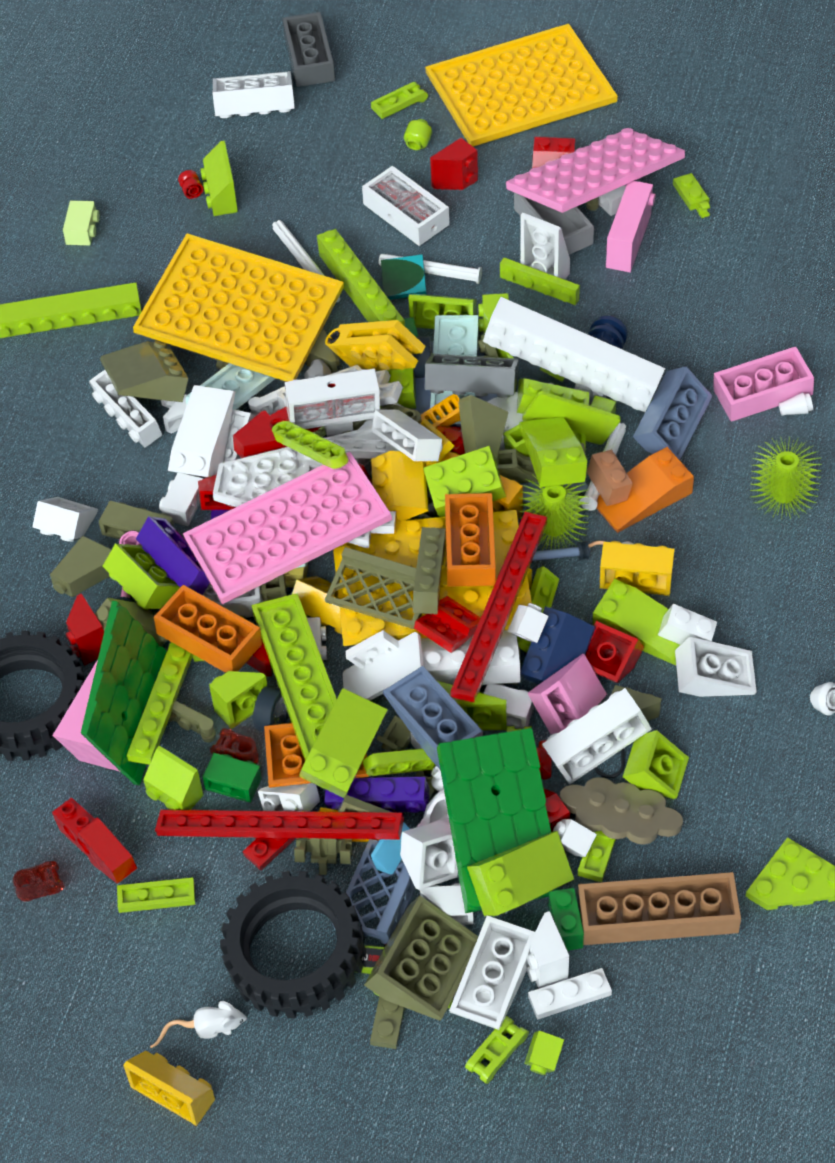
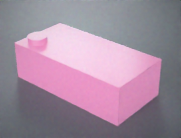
(629, 226)
(762, 383)

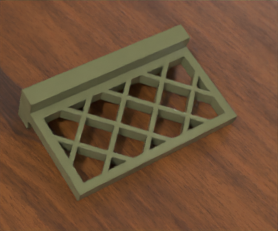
(382, 569)

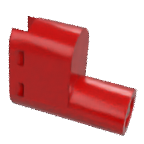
(545, 761)

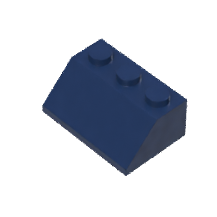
(558, 645)

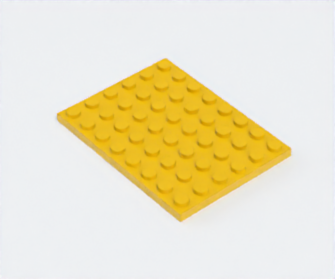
(520, 84)
(239, 308)
(404, 549)

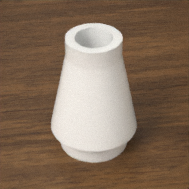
(796, 405)

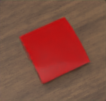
(450, 626)

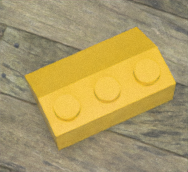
(400, 484)
(637, 565)
(312, 597)
(169, 1086)

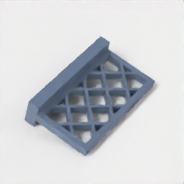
(398, 901)

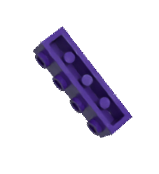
(172, 554)
(388, 793)

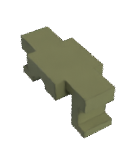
(323, 851)

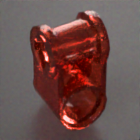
(236, 746)
(39, 881)

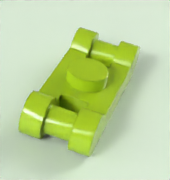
(496, 1050)

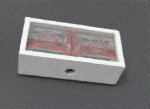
(405, 205)
(332, 399)

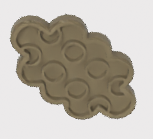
(621, 810)

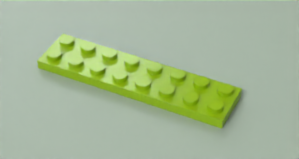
(296, 666)

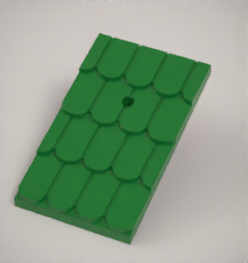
(113, 697)
(491, 799)

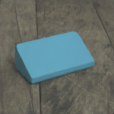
(387, 854)

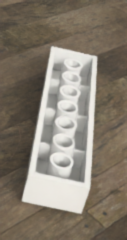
(573, 354)

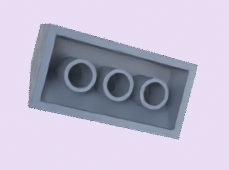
(673, 413)

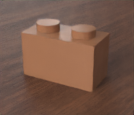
(609, 477)

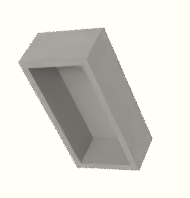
(575, 227)

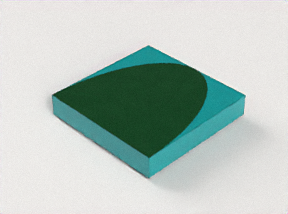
(403, 276)

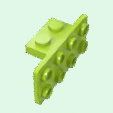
(585, 421)

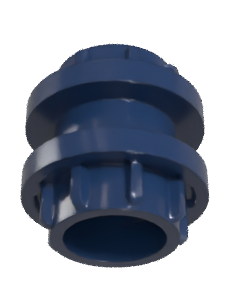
(609, 330)

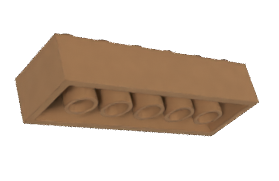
(659, 908)

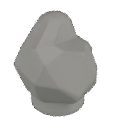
(317, 368)

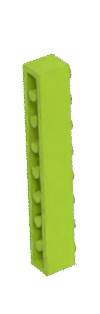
(356, 279)
(69, 310)

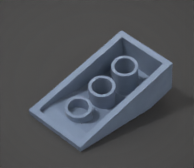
(430, 712)

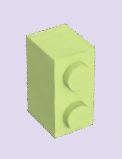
(80, 223)

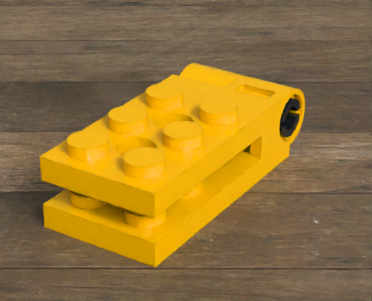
(375, 345)

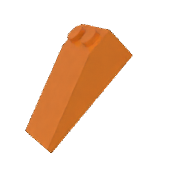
(656, 484)

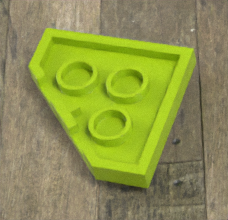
(793, 878)

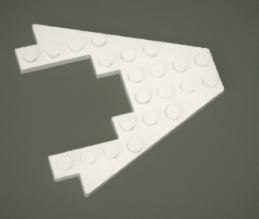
(257, 474)

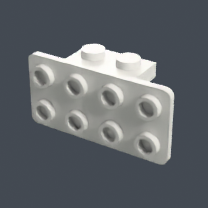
(381, 663)

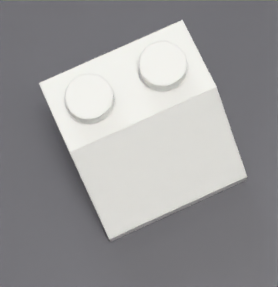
(63, 518)
(429, 854)
(548, 955)

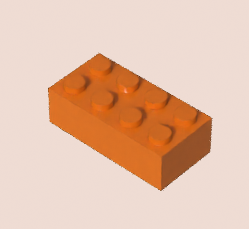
(470, 540)
(207, 630)

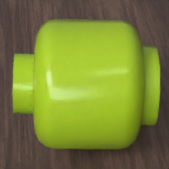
(417, 134)

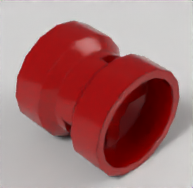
(190, 184)

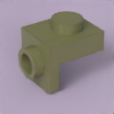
(396, 736)

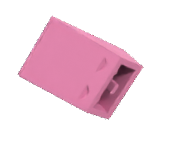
(567, 694)

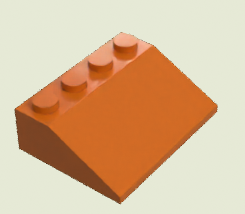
(286, 757)

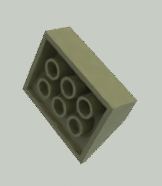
(146, 372)
(423, 960)

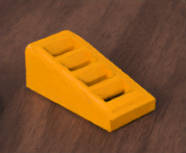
(444, 406)

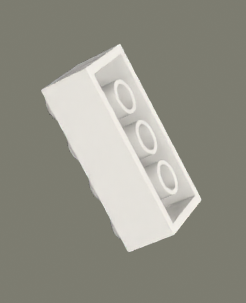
(597, 735)

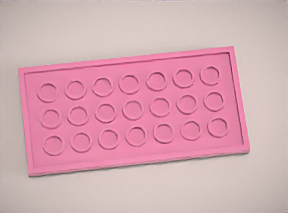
(595, 170)
(286, 528)

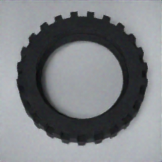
(44, 654)
(276, 898)

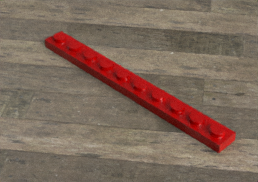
(498, 608)
(280, 824)

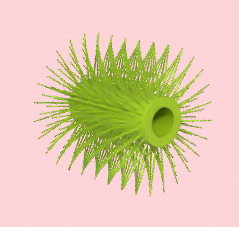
(785, 477)
(556, 509)

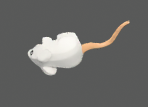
(210, 1021)

